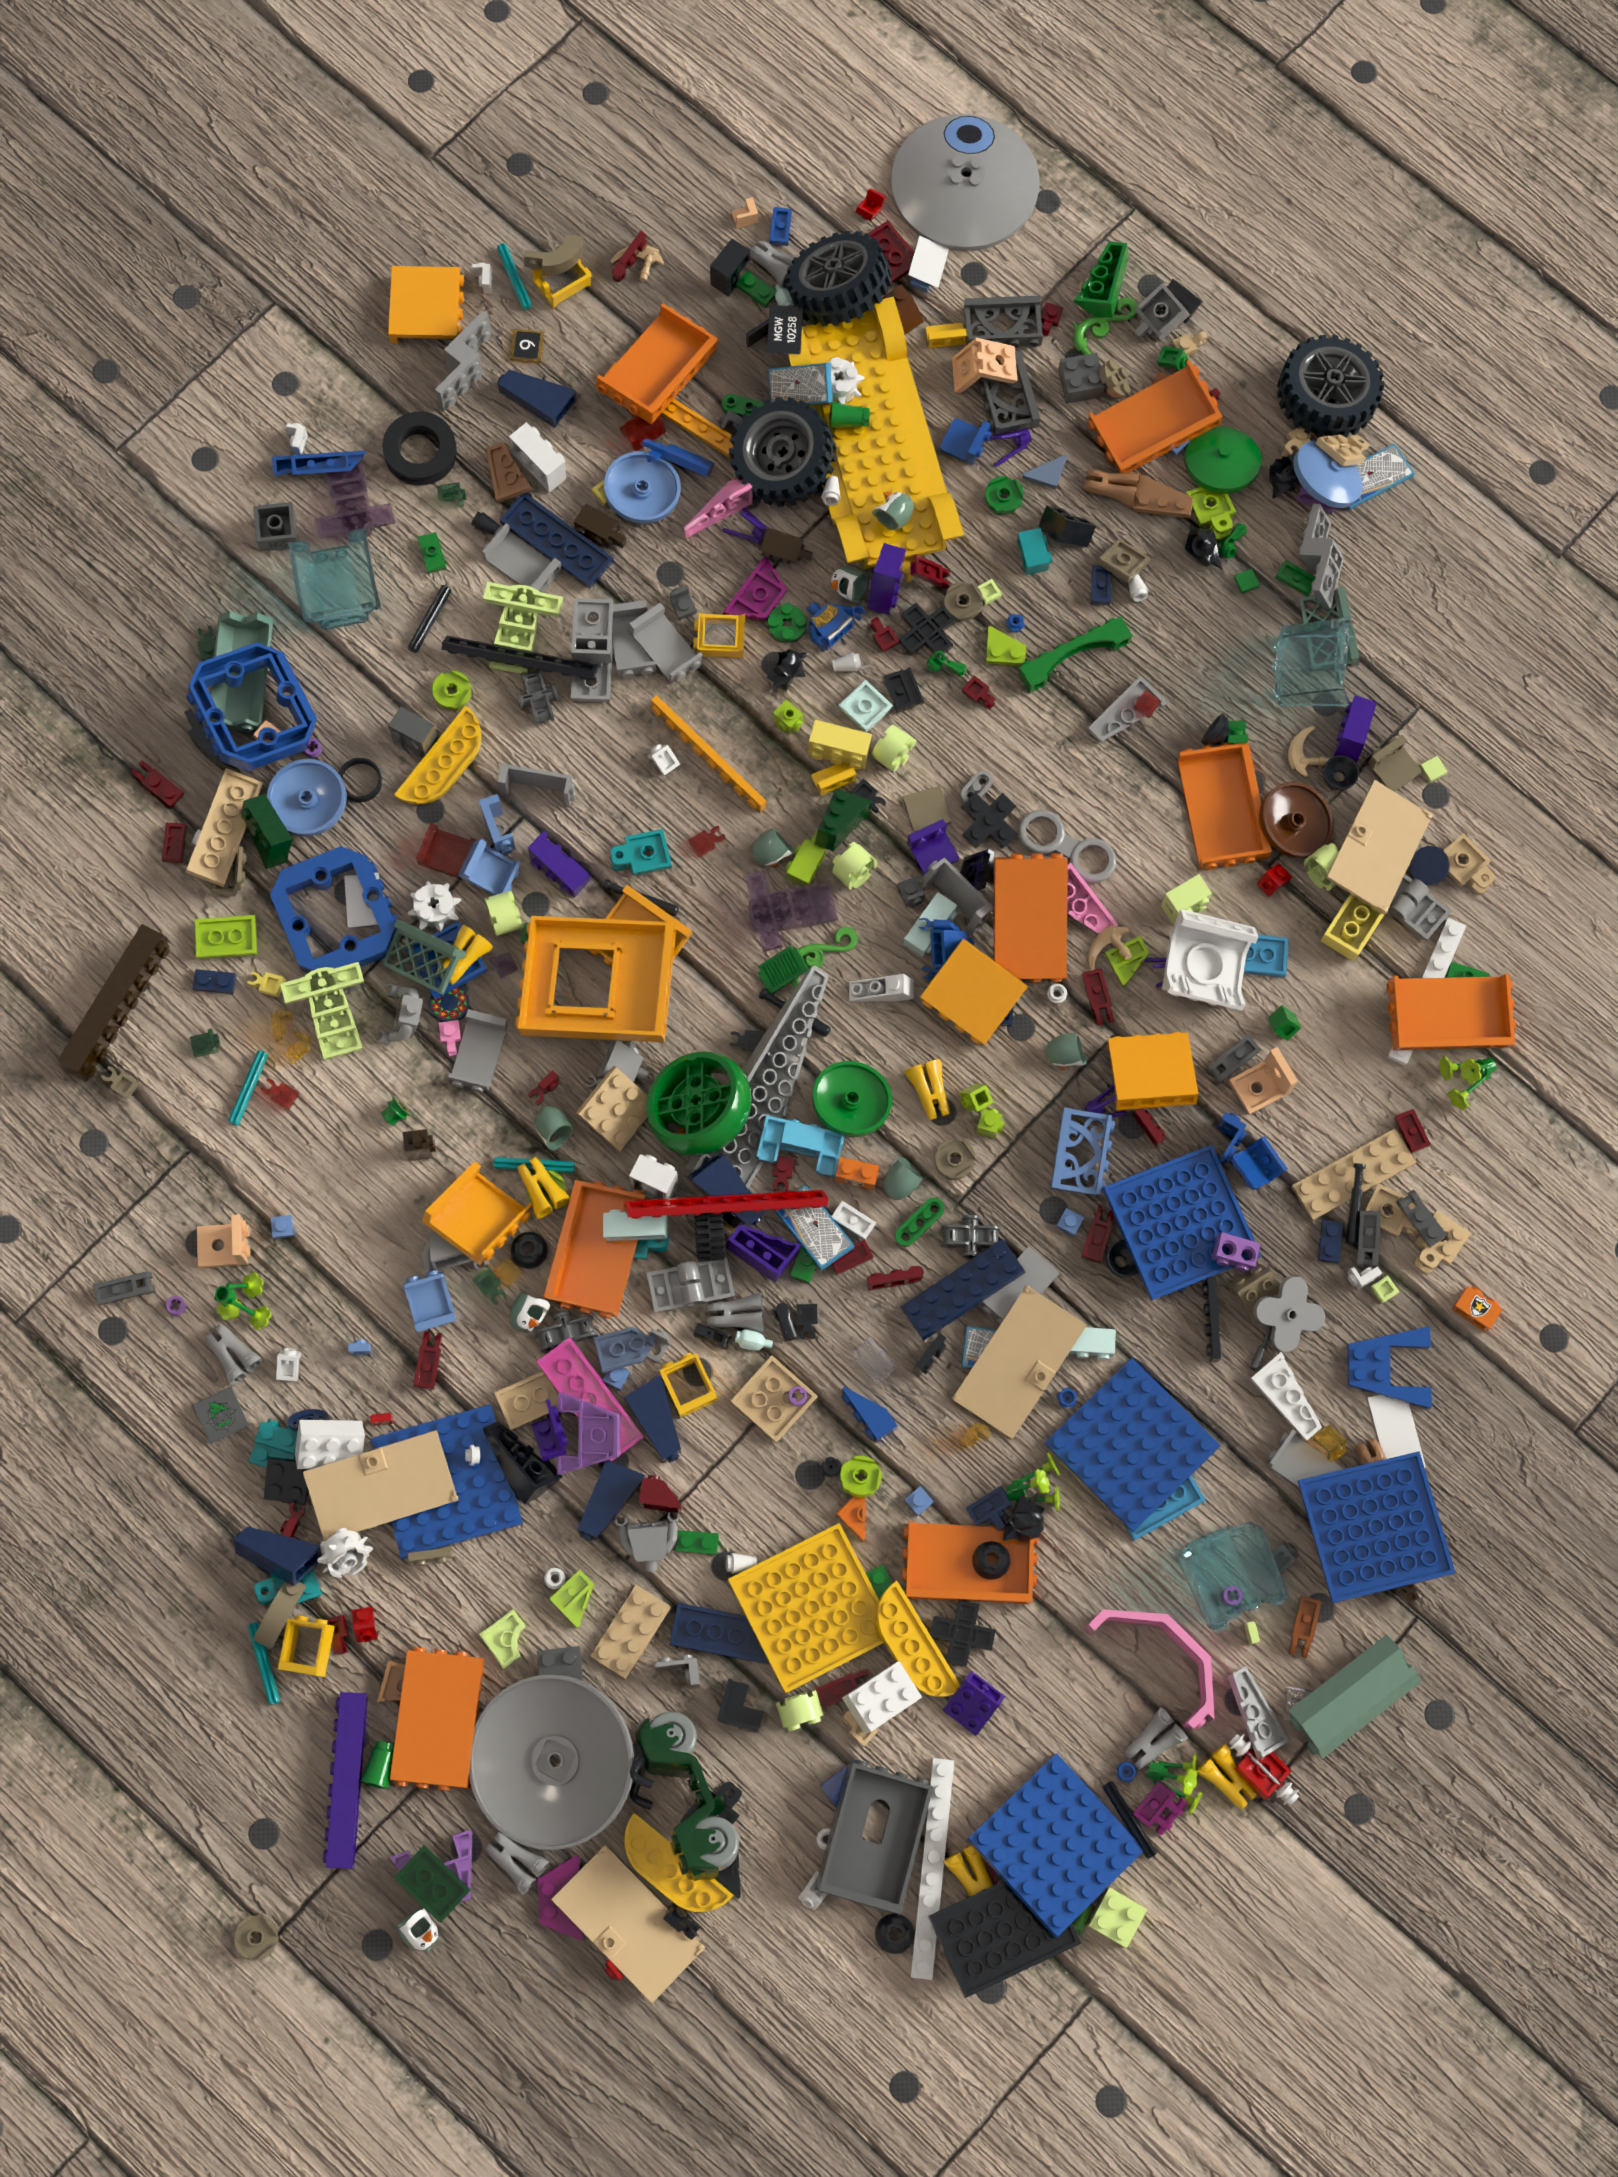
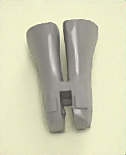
(772, 260)
(747, 1320)
(233, 1370)
(1170, 1738)
(521, 1877)

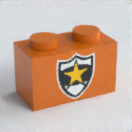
(856, 1173)
(1477, 1308)

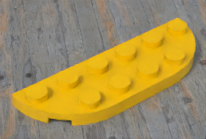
(444, 761)
(913, 1645)
(655, 1861)

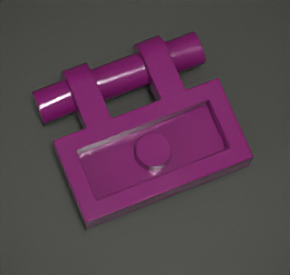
(1153, 1805)

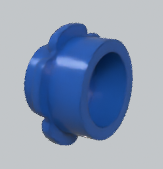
(1015, 627)
(1067, 1403)
(1132, 1772)

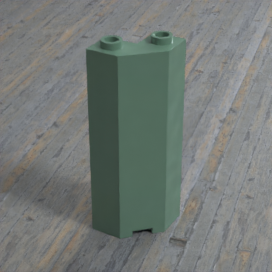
(243, 703)
(1354, 1696)

